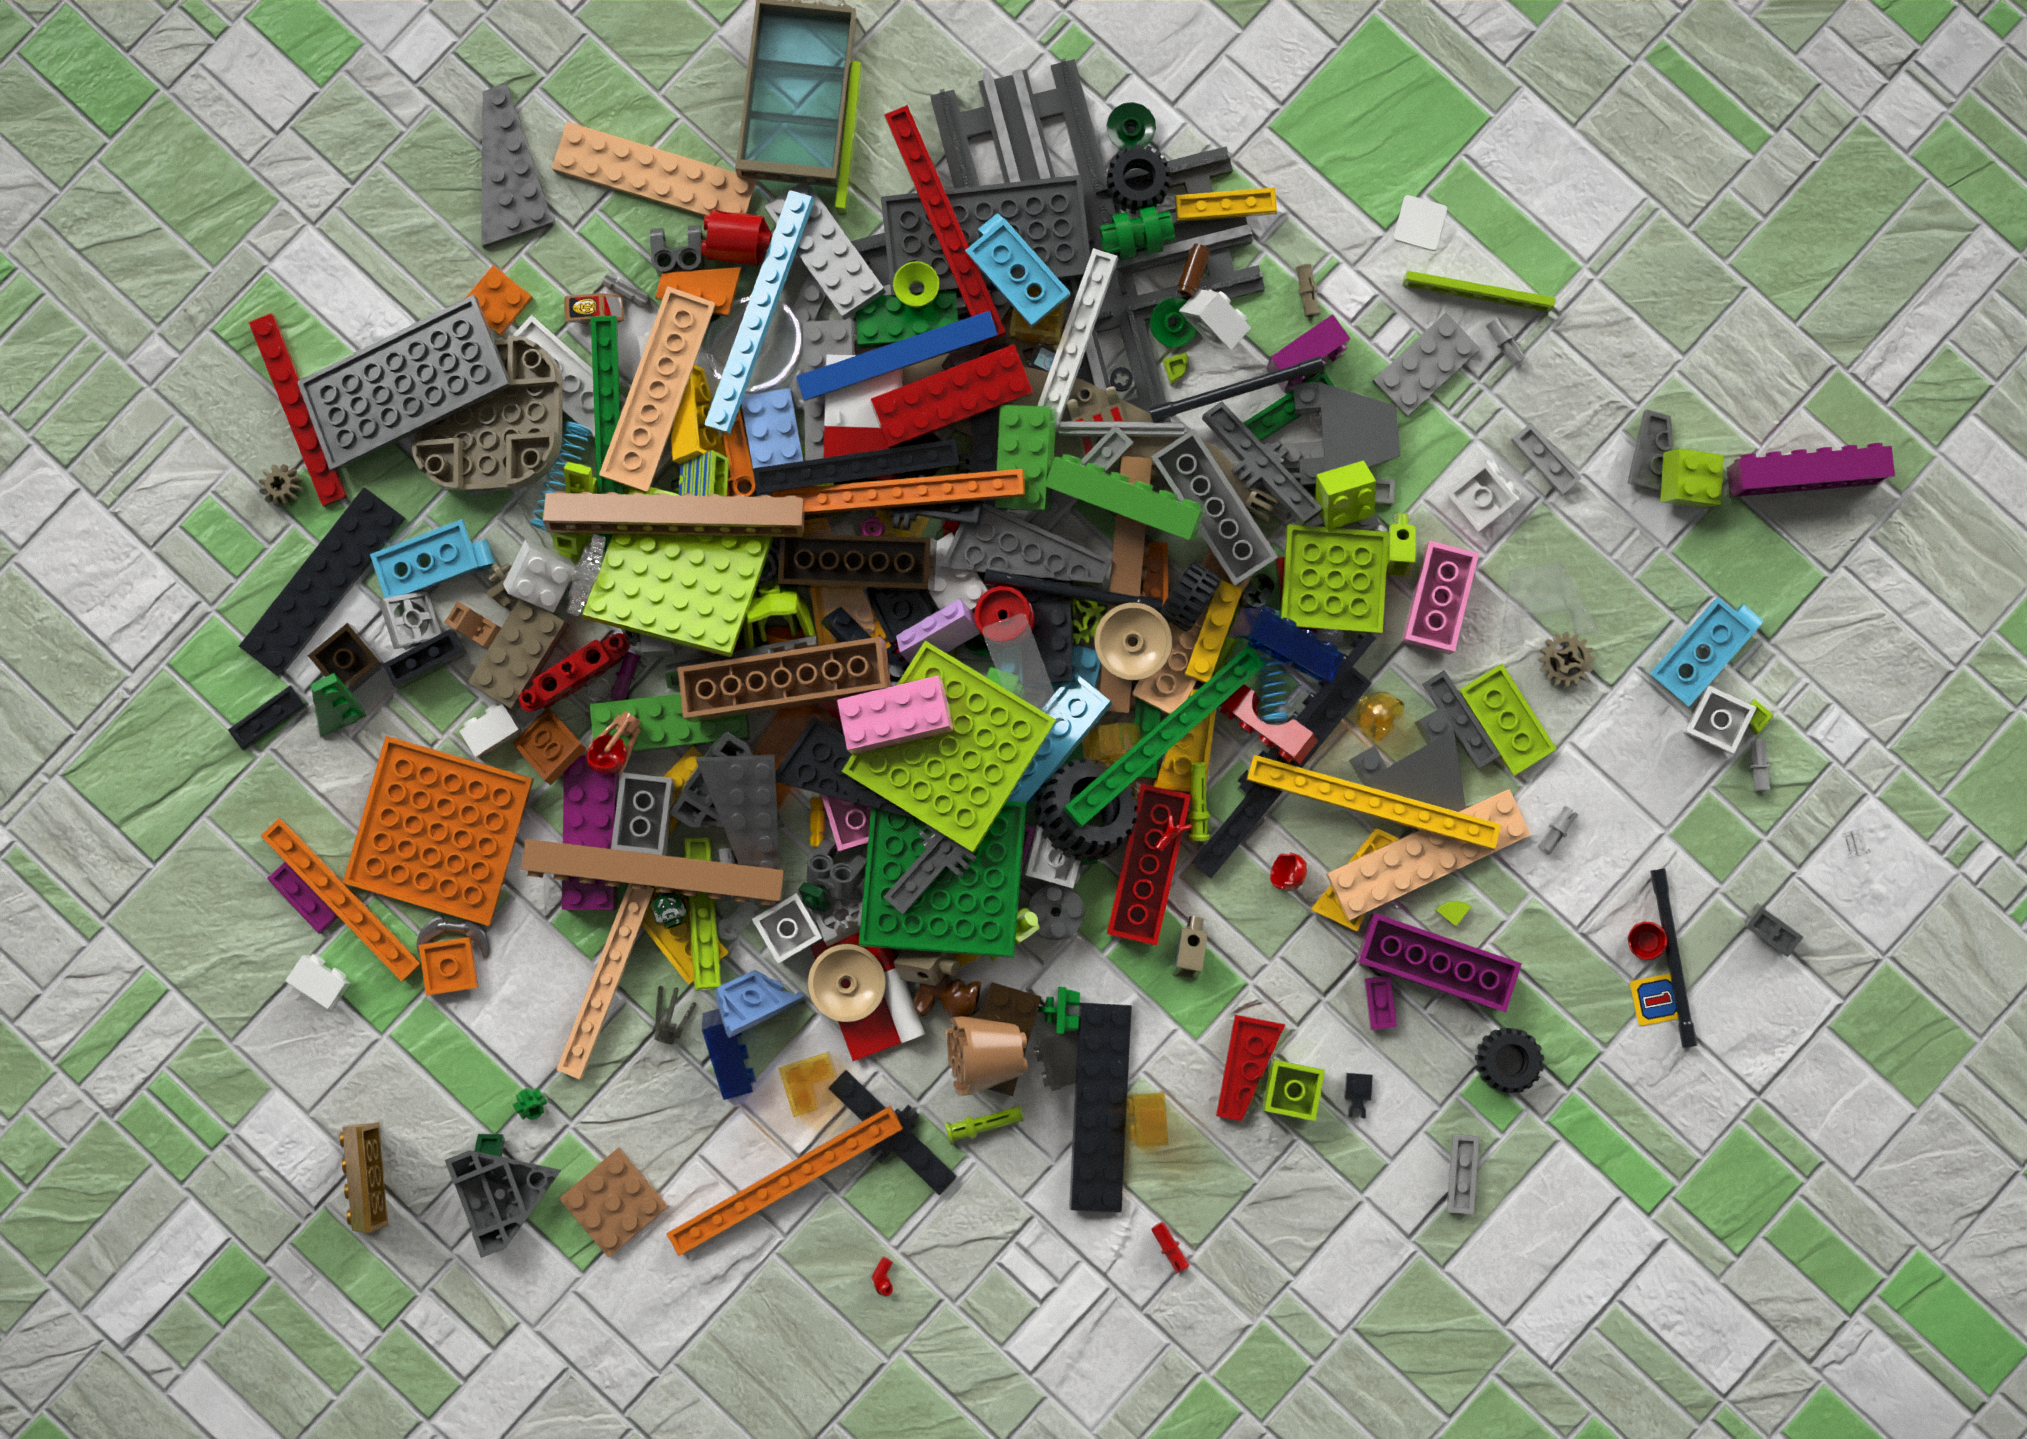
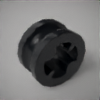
(1124, 372)

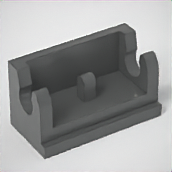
(1773, 930)

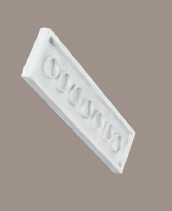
(576, 380)

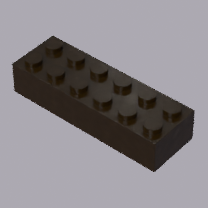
(858, 562)

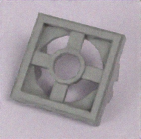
(423, 601)
(842, 928)

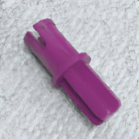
(625, 676)

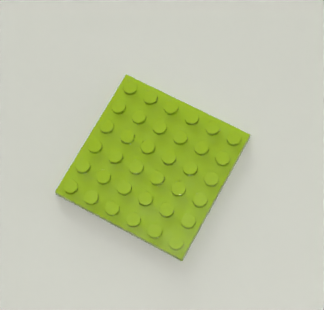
(679, 586)
(964, 775)

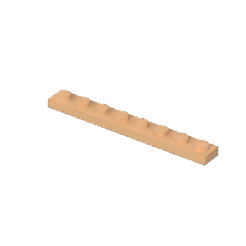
(605, 981)

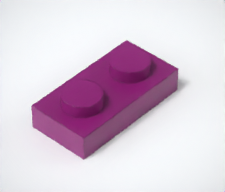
(1380, 1002)

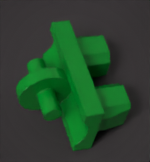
(1063, 1021)

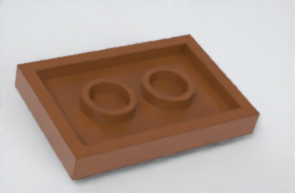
(549, 746)

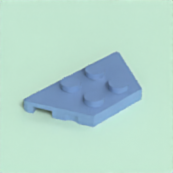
(752, 1000)

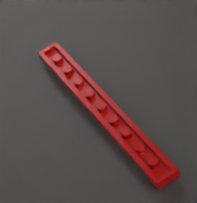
(941, 215)

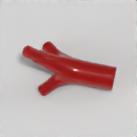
(1170, 833)

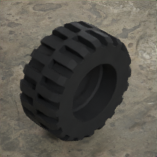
(1088, 841)

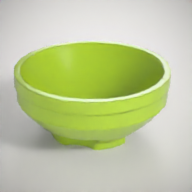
(912, 273)

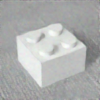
(1215, 318)
(539, 576)
(1720, 719)
(788, 928)

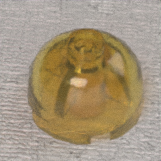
(1377, 713)

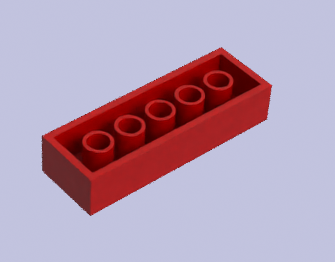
(951, 396)
(1145, 869)

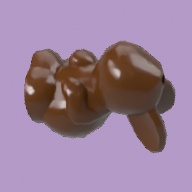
(954, 995)

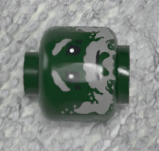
(669, 909)

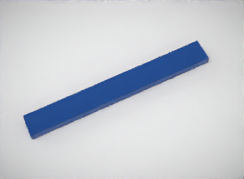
(897, 356)

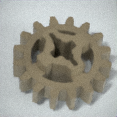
(1570, 649)

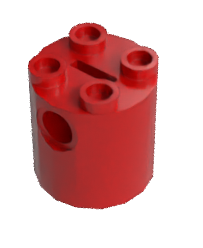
(736, 237)

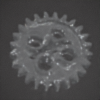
(585, 574)

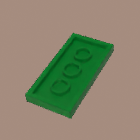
(891, 321)

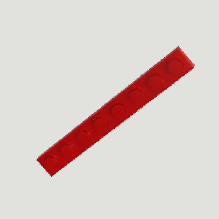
(285, 378)

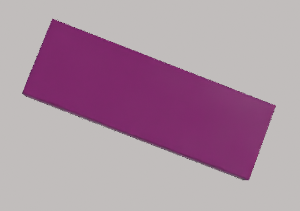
(302, 898)

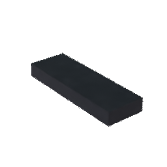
(267, 717)

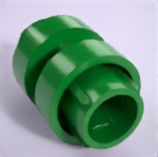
(1146, 232)

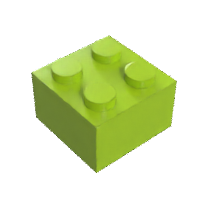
(1692, 478)
(1346, 494)
(1293, 1089)

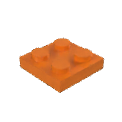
(500, 299)
(448, 966)

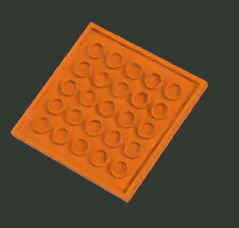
(438, 830)

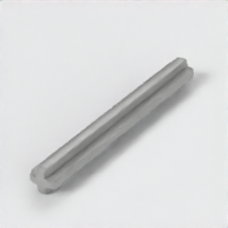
(1131, 429)

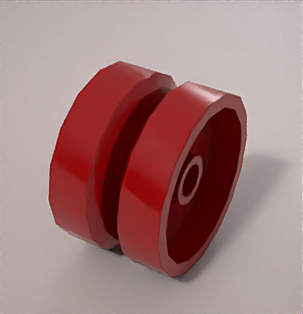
(997, 602)

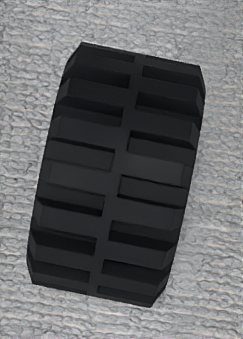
(1141, 159)
(1190, 596)
(1531, 1060)

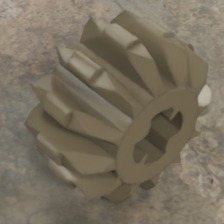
(273, 480)

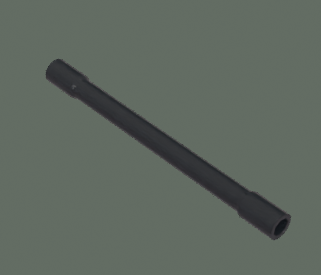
(1301, 369)
(1000, 578)
(1685, 1025)

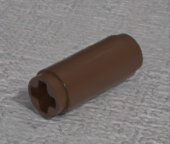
(1193, 270)

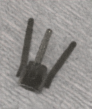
(666, 1029)

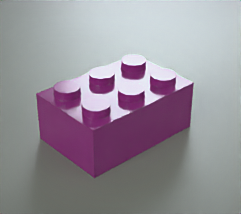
(1324, 340)

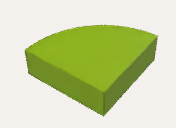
(1175, 367)
(1760, 717)
(1453, 911)

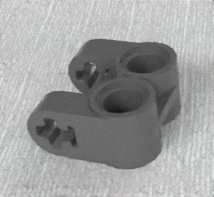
(678, 257)
(839, 878)

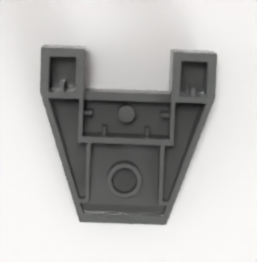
(1352, 429)
(1425, 775)

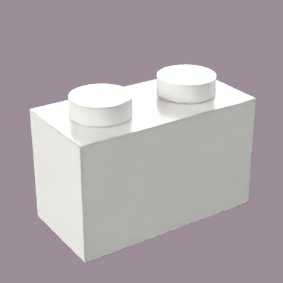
(490, 730)
(318, 981)

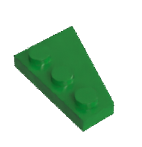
(334, 705)

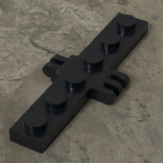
(984, 447)
(963, 512)
(846, 629)
(903, 1142)

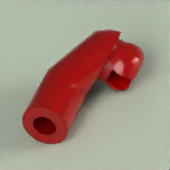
(880, 1277)

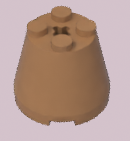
(984, 1053)

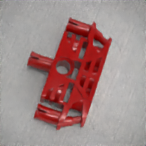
(574, 672)

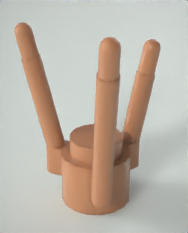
(626, 725)

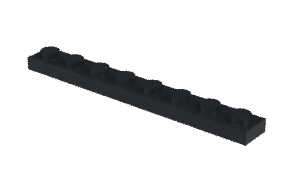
(856, 466)
(1313, 700)

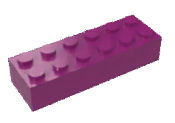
(1810, 471)
(588, 821)
(1438, 962)

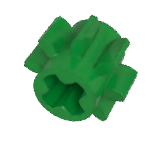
(530, 1103)

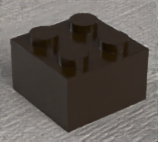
(348, 657)

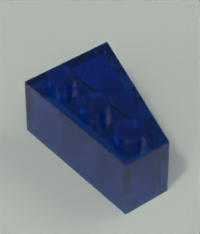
(727, 1057)

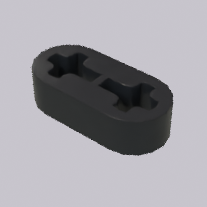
(1253, 591)

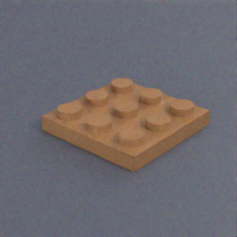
(613, 1202)

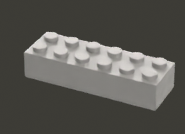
(1226, 522)

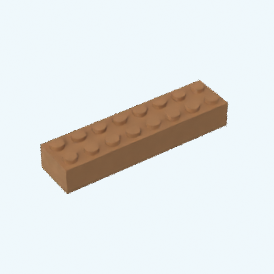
(783, 679)

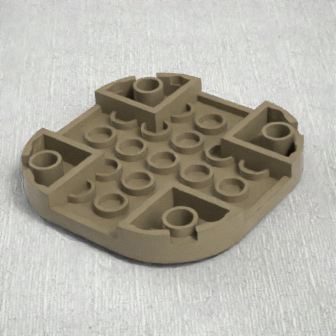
(504, 438)

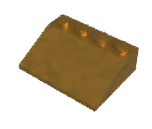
(364, 1177)

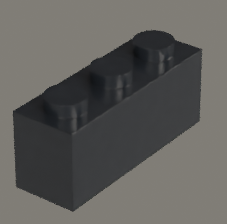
(425, 659)

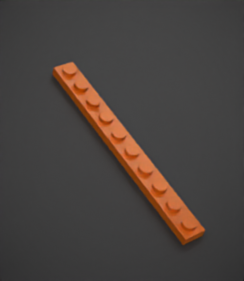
(909, 491)
(784, 1180)

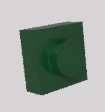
(814, 897)
(490, 1144)

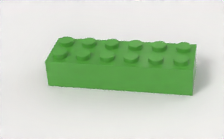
(1124, 497)
(664, 723)

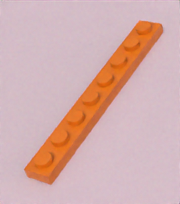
(341, 899)

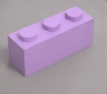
(942, 629)

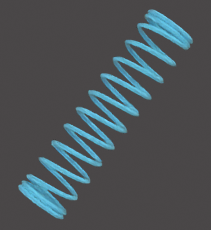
(576, 428)
(1279, 715)

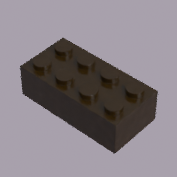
(1012, 1007)

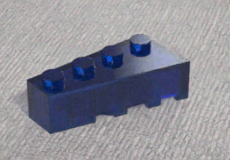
(1287, 642)

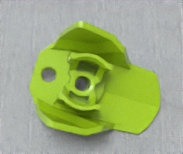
(776, 600)

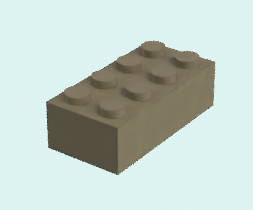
(518, 653)

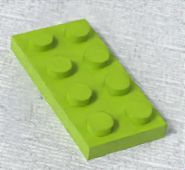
(1507, 719)

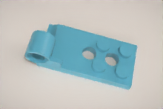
(1004, 249)
(450, 557)
(1722, 632)

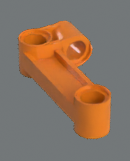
(739, 459)

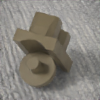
(499, 592)

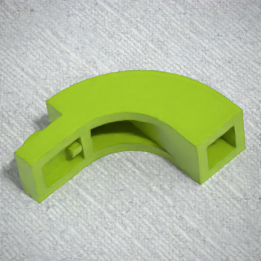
(577, 480)

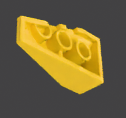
(689, 433)

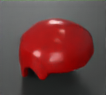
(606, 762)
(1288, 871)
(1647, 940)

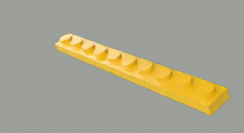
(1373, 802)

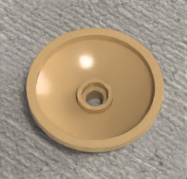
(1152, 636)
(865, 979)

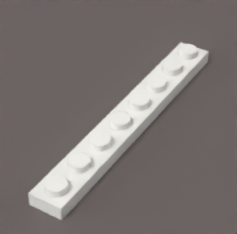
(1077, 332)

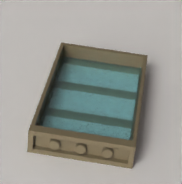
(796, 92)

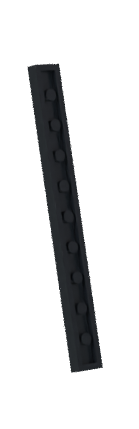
(1262, 797)

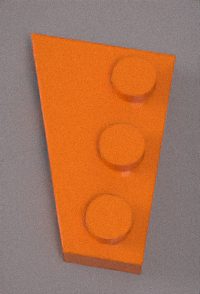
(711, 284)

